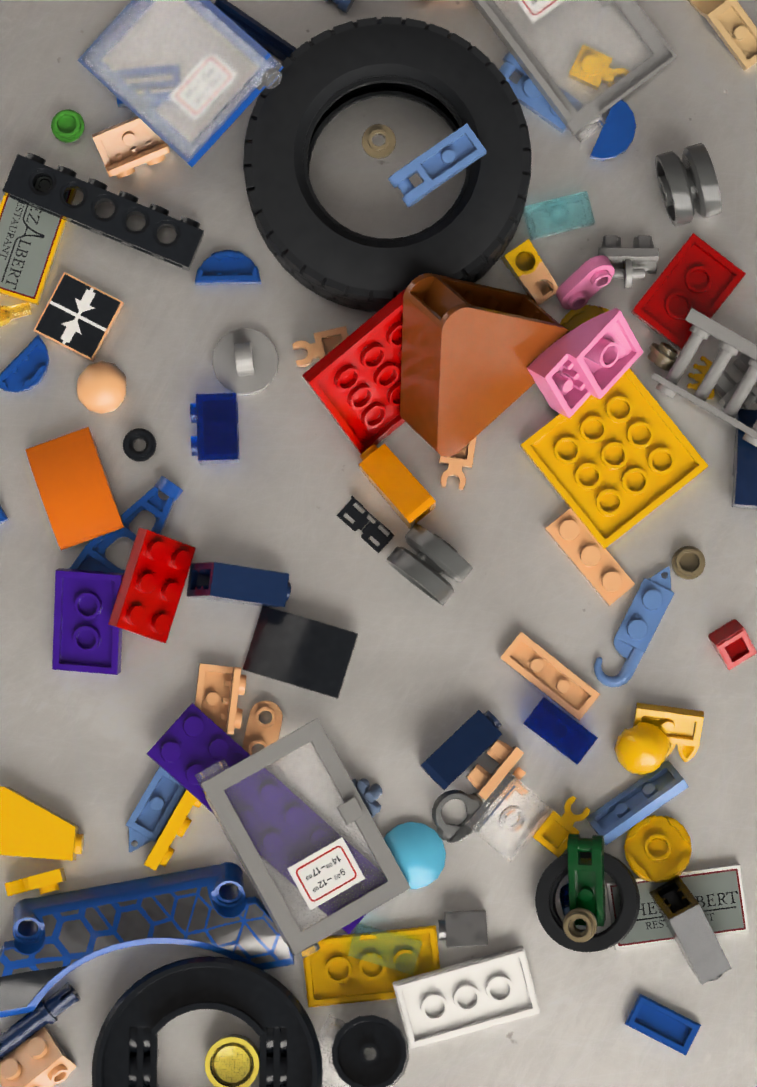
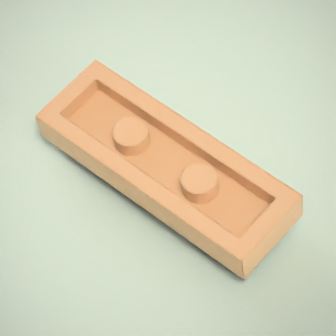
(589, 557)
(550, 676)

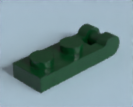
(587, 876)

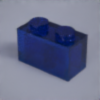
(216, 428)
(559, 731)

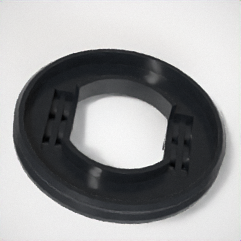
(128, 1039)

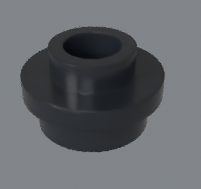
(132, 437)

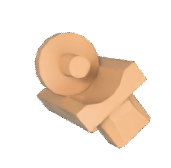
(506, 757)

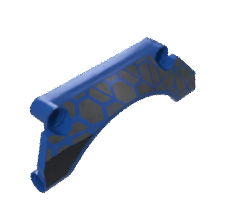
(160, 909)

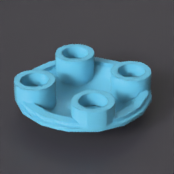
(417, 852)

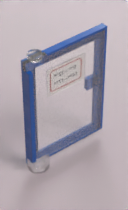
(181, 70)

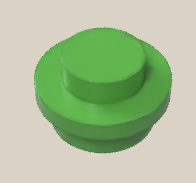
(67, 126)

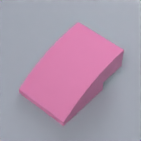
(585, 362)

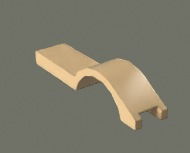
(732, 27)

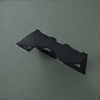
(361, 520)

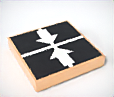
(78, 317)

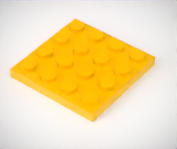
(615, 458)

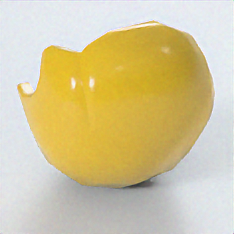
(641, 748)

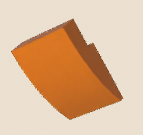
(74, 488)

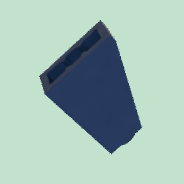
(238, 584)
(462, 748)

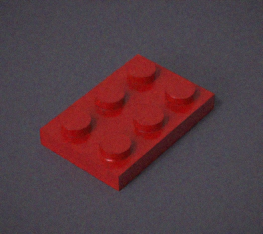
(693, 279)
(152, 585)

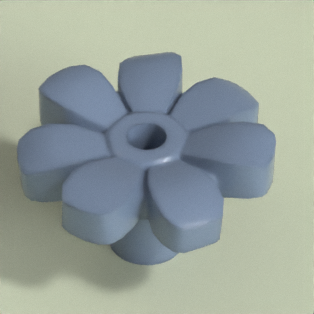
(369, 795)

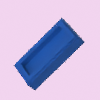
(662, 1024)

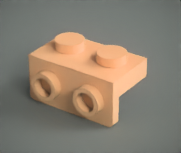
(129, 146)
(218, 695)
(36, 1063)

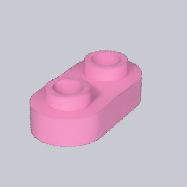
(585, 282)

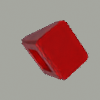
(732, 644)

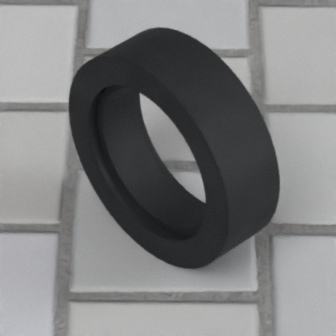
(611, 936)

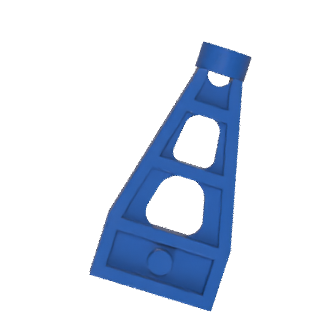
(93, 554)

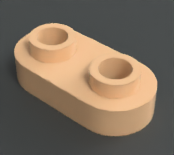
(262, 733)

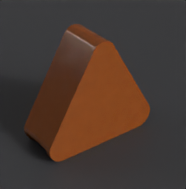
(466, 356)

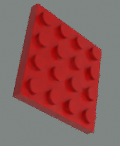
(363, 378)

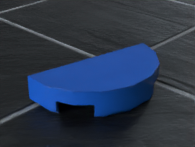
(616, 133)
(227, 268)
(27, 368)

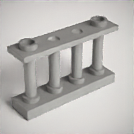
(730, 345)

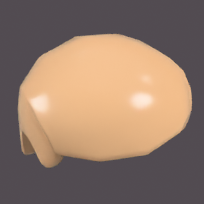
(101, 387)

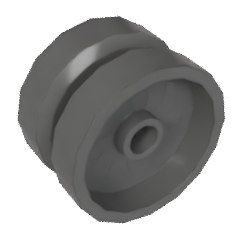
(688, 184)
(433, 559)

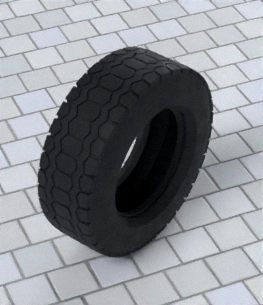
(385, 61)

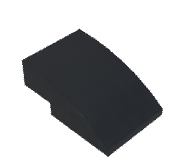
(300, 652)

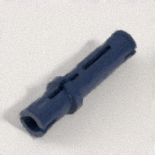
(44, 1013)

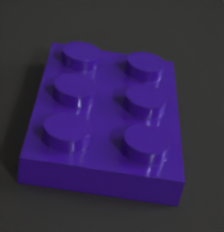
(81, 622)

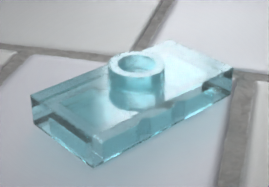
(558, 215)
(386, 946)

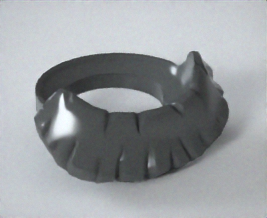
(451, 832)

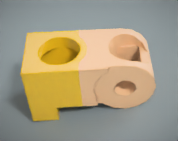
(530, 272)

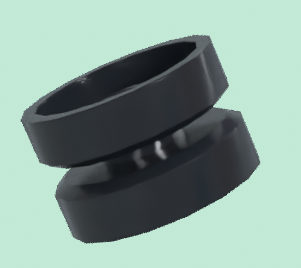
(365, 1033)

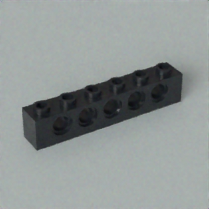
(30, 168)

